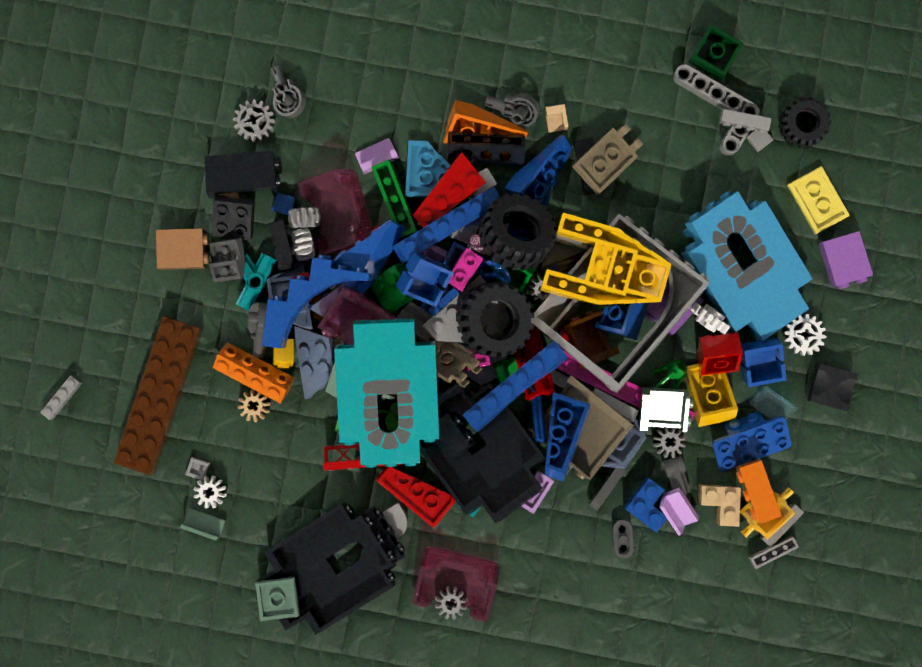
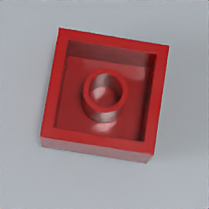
(719, 354)

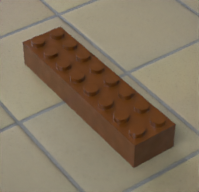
(158, 396)

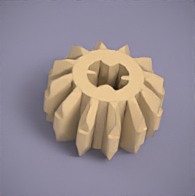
(253, 412)

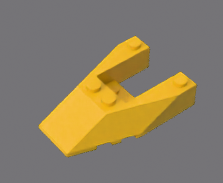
(617, 271)

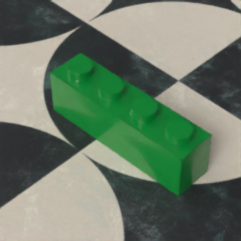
(395, 197)

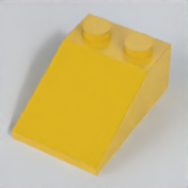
(711, 397)

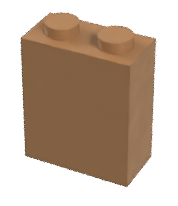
(182, 249)

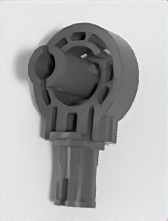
(287, 94)
(516, 108)
(256, 325)

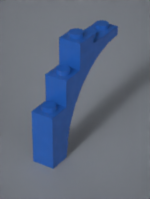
(282, 313)

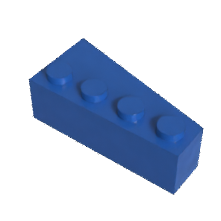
(565, 430)

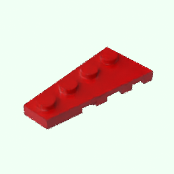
(420, 497)

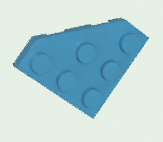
(424, 169)

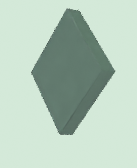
(277, 598)

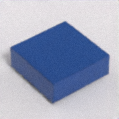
(283, 204)

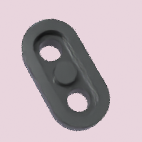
(622, 538)

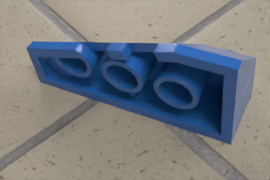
(541, 172)
(371, 253)

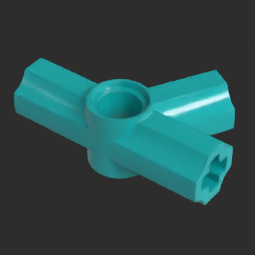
(261, 270)

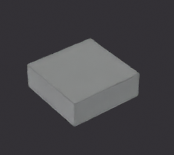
(759, 140)
(197, 468)

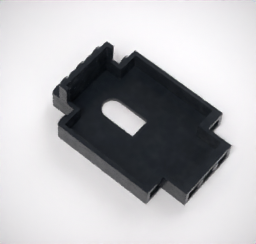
(497, 473)
(321, 592)

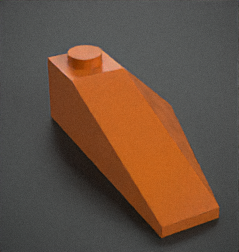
(473, 119)

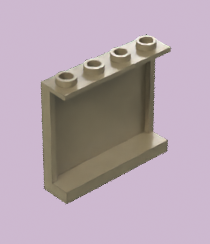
(601, 432)

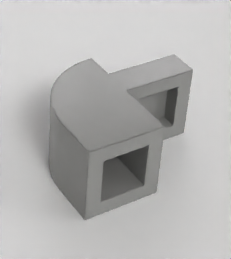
(397, 519)

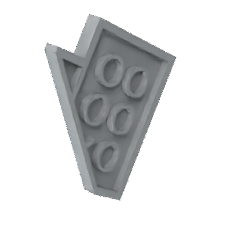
(444, 324)

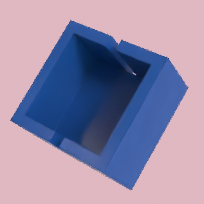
(421, 278)
(760, 363)

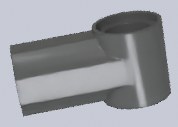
(675, 471)

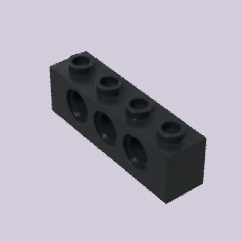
(487, 148)

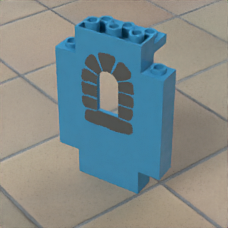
(765, 292)

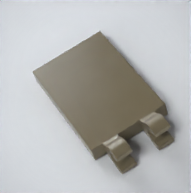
(607, 159)
(452, 359)

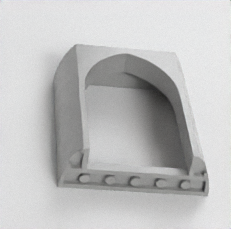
(683, 292)

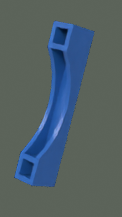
(445, 225)
(513, 386)

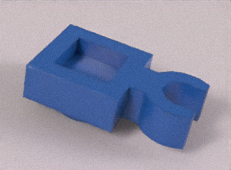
(447, 296)

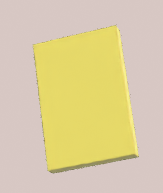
(818, 200)

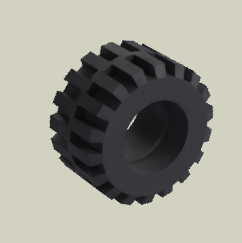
(819, 116)

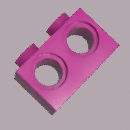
(464, 269)

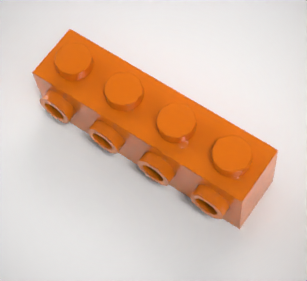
(253, 372)

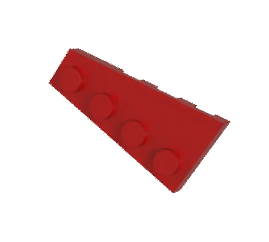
(452, 189)

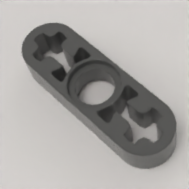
(606, 487)

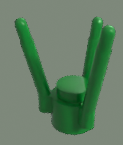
(676, 370)

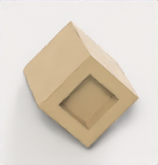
(556, 118)

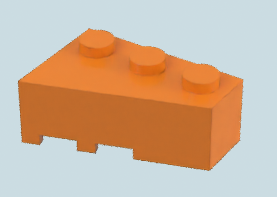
(758, 491)

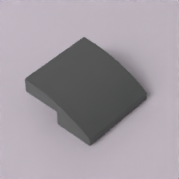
(228, 260)

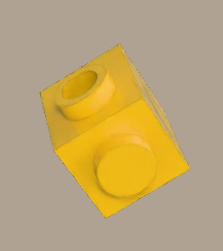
(284, 356)

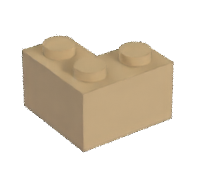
(726, 502)

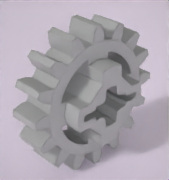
(247, 121)

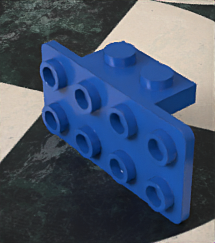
(750, 440)

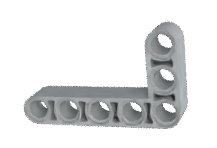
(722, 102)

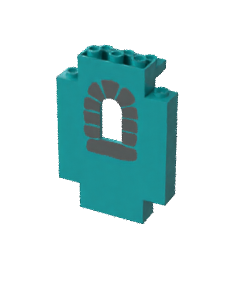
(387, 362)

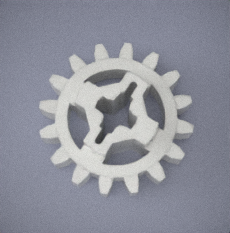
(710, 318)
(803, 343)

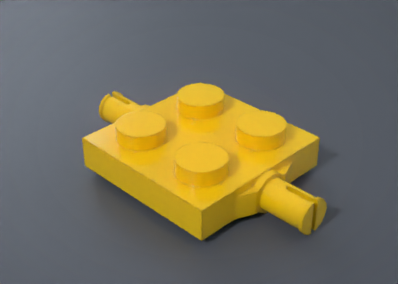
(770, 527)

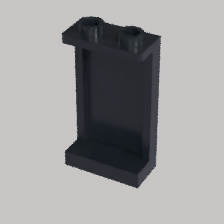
(241, 173)

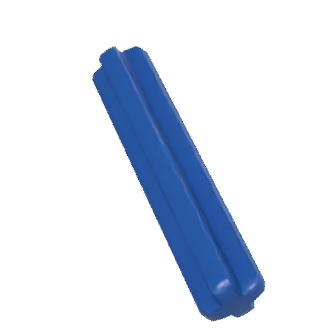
(538, 418)

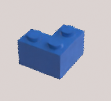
(642, 504)

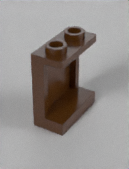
(588, 339)

